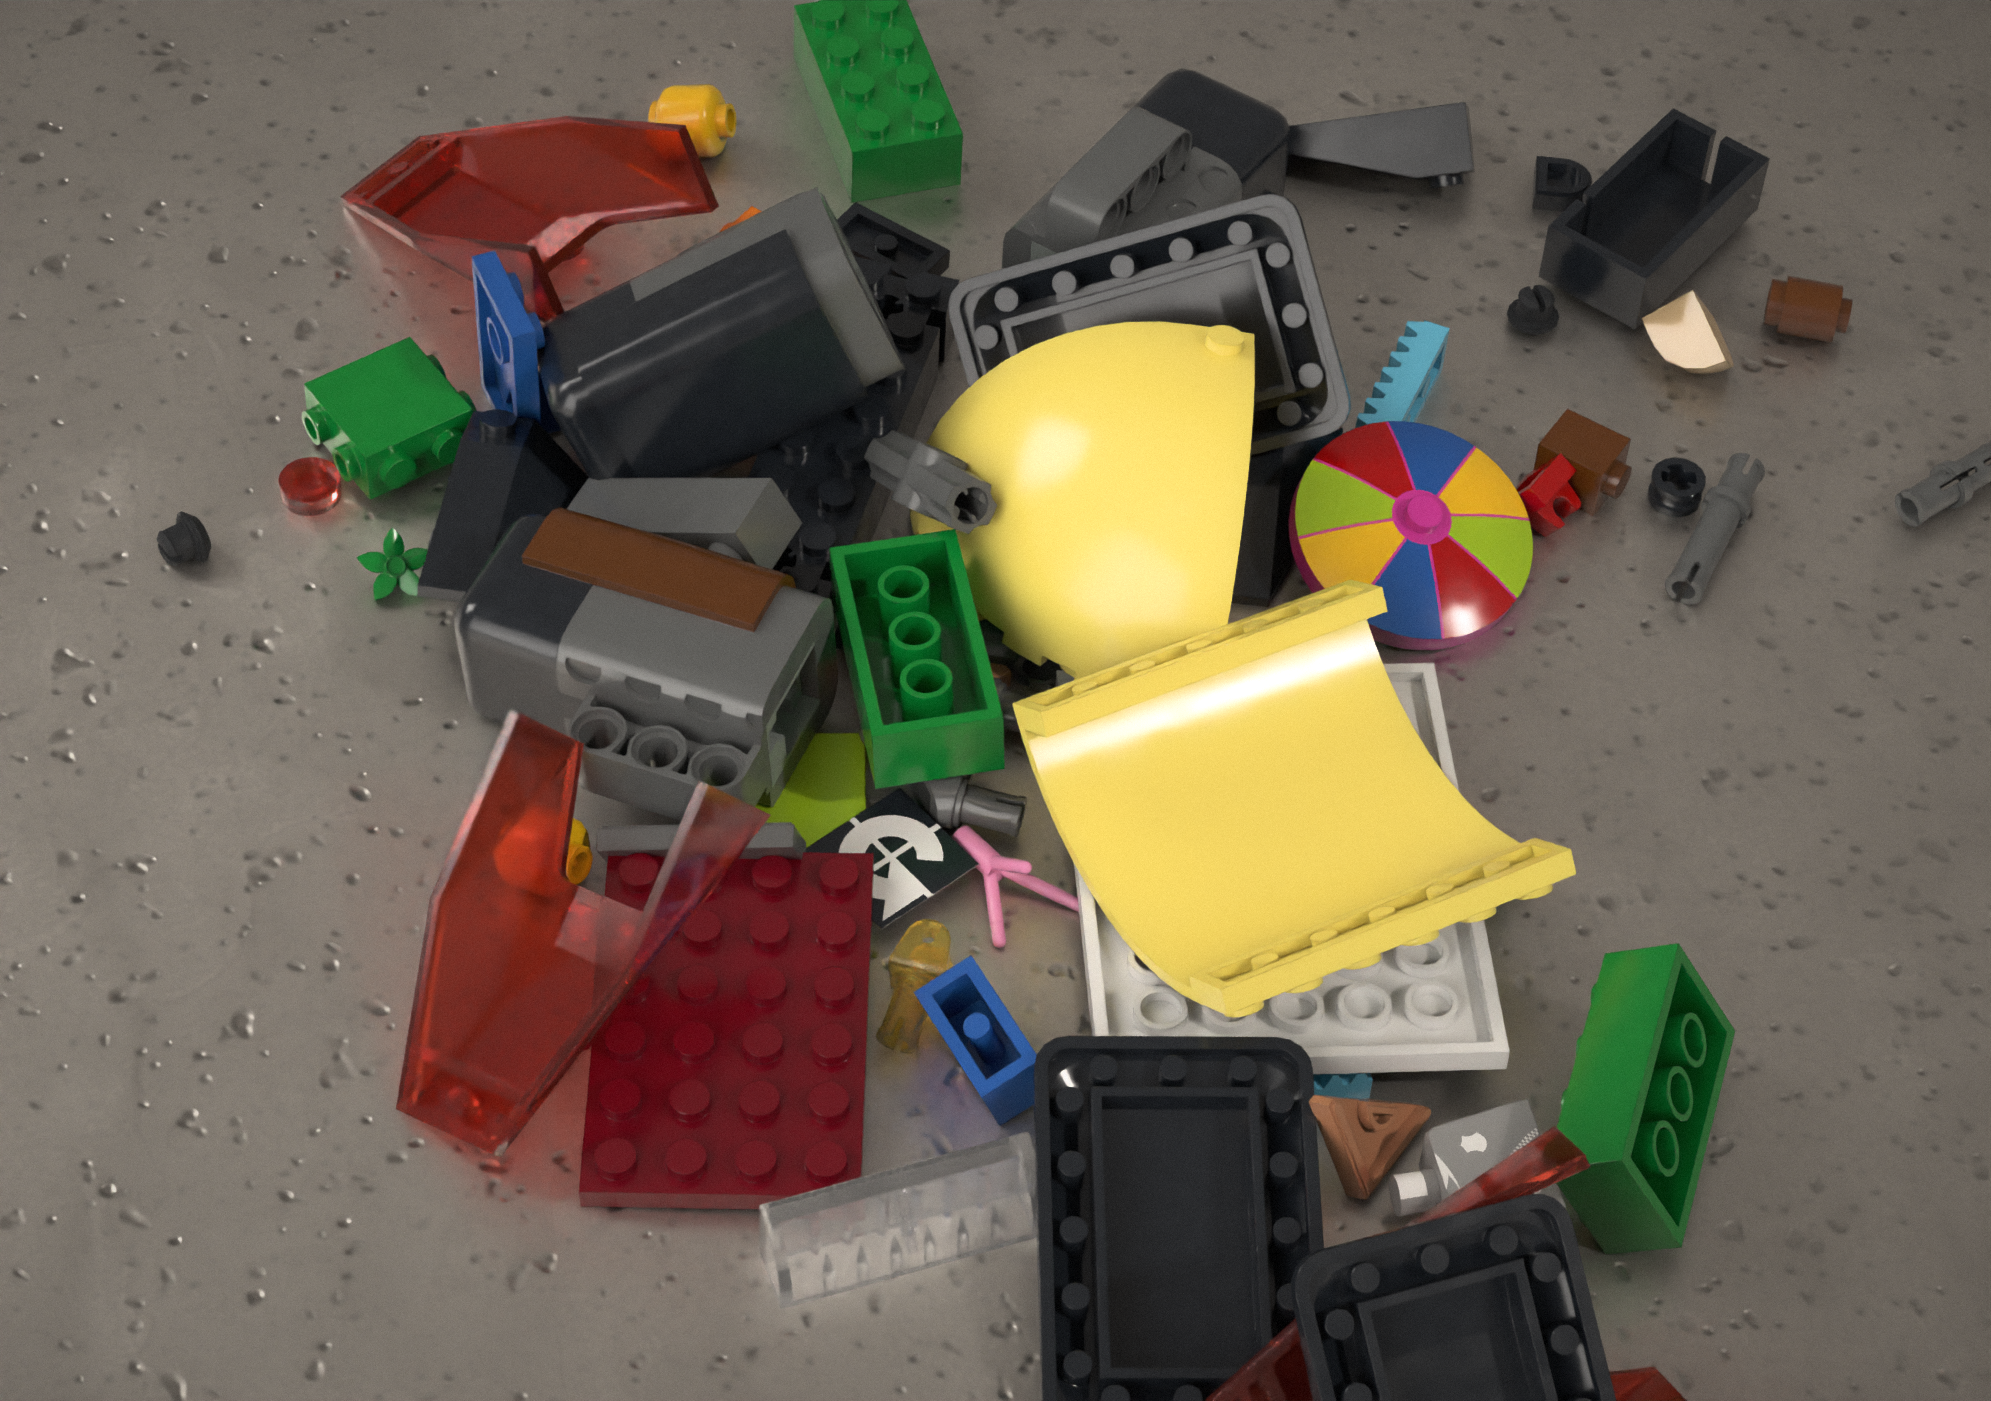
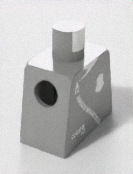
(1462, 1152)

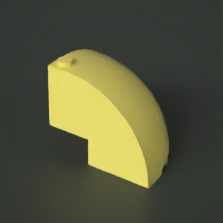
(1111, 486)

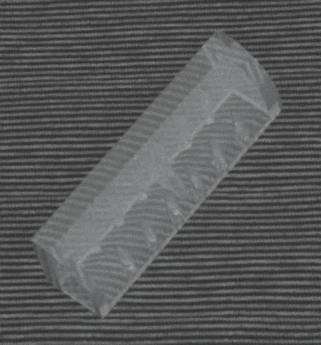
(899, 1220)

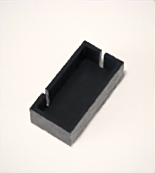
(1652, 219)

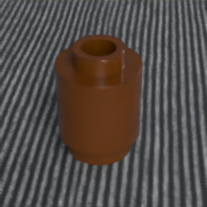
(1807, 308)

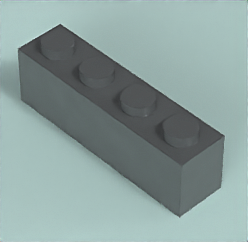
(723, 515)

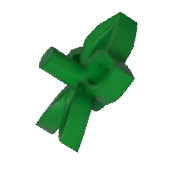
(394, 566)

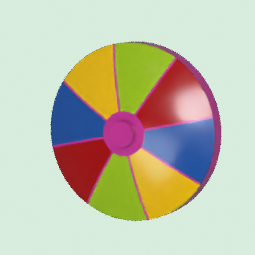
(1419, 520)

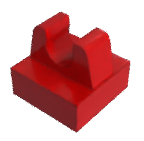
(1548, 490)

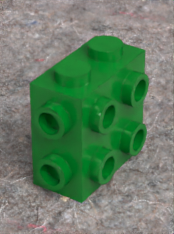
(387, 417)

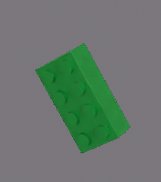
(877, 97)
(916, 659)
(1644, 1098)

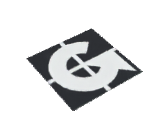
(909, 850)

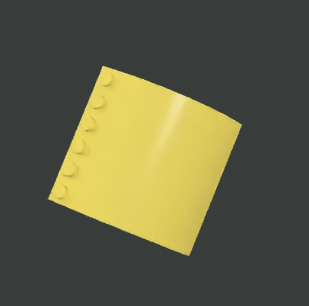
(1267, 806)

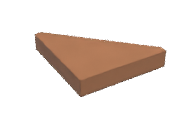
(1365, 1137)

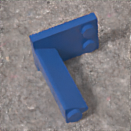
(508, 343)

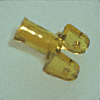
(910, 968)

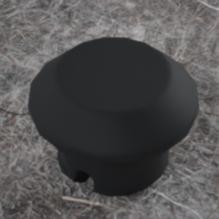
(1533, 311)
(184, 540)

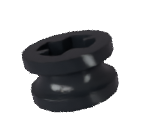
(1690, 483)

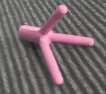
(995, 868)

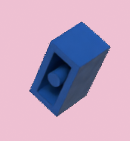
(982, 1038)

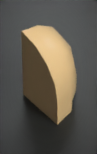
(1688, 336)

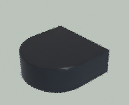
(1558, 183)

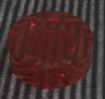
(310, 486)

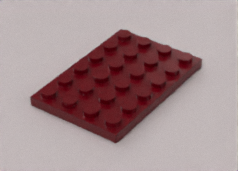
(742, 1045)

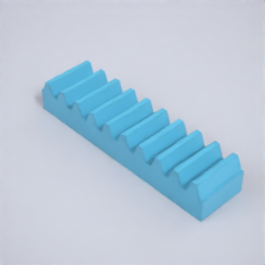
(1409, 375)

